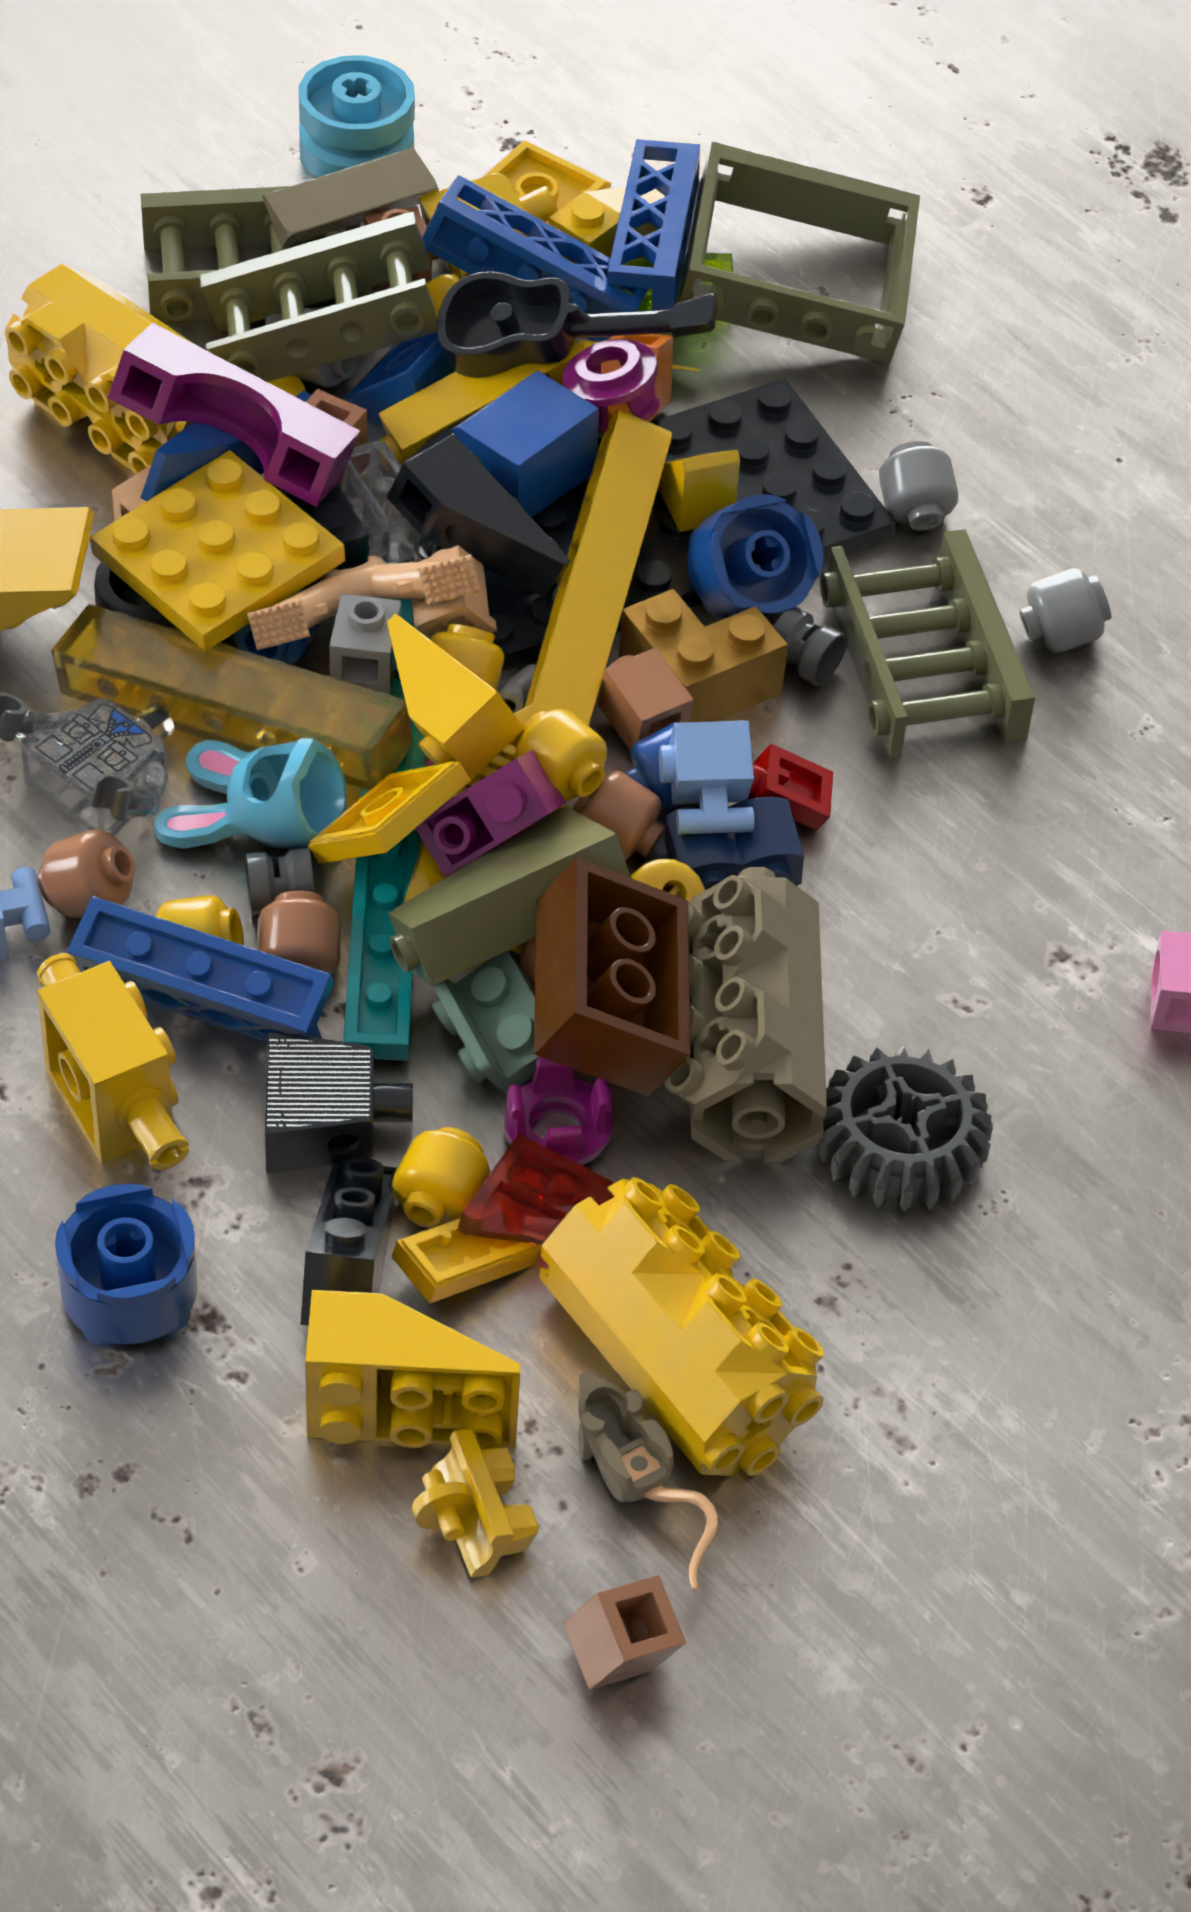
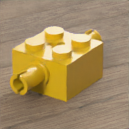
(109, 1061)

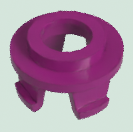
(629, 384)
(560, 1093)

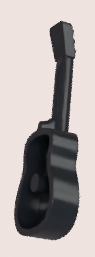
(506, 321)

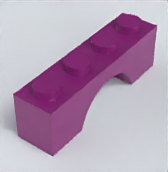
(179, 381)

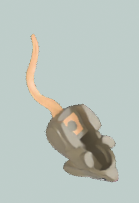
(634, 1454)

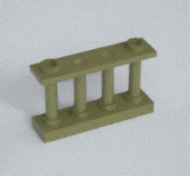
(204, 220)
(316, 273)
(970, 612)

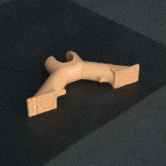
(412, 580)

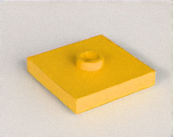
(388, 812)

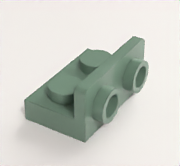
(495, 1020)

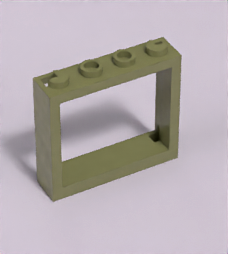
(817, 200)

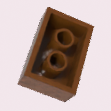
(612, 977)

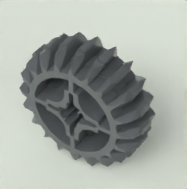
(891, 1143)

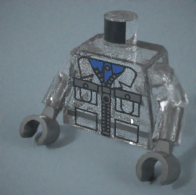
(92, 758)

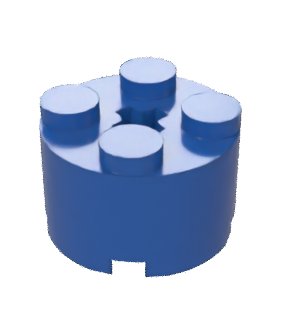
(759, 526)
(127, 1265)

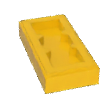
(450, 1262)

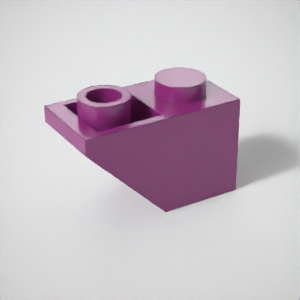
(489, 813)

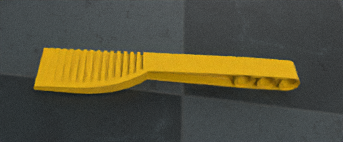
(589, 592)

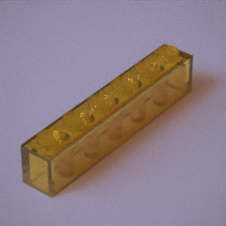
(230, 693)

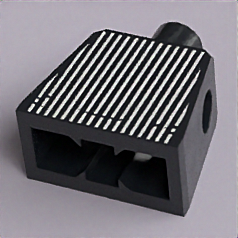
(325, 1102)

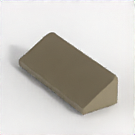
(348, 195)

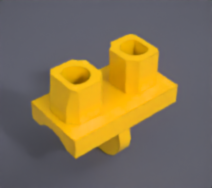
(467, 1505)

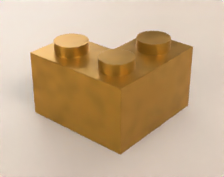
(720, 664)

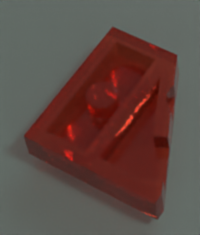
(530, 1194)

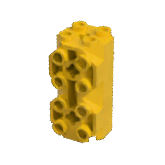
(68, 357)
(680, 1330)

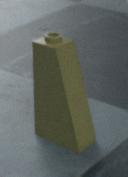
(494, 898)

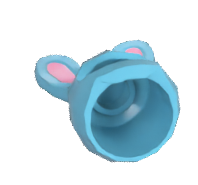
(273, 795)

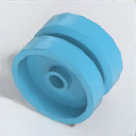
(353, 113)

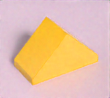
(699, 486)

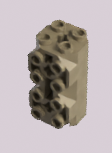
(754, 1019)

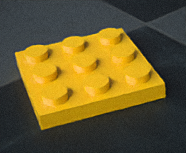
(217, 549)

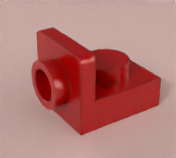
(796, 779)

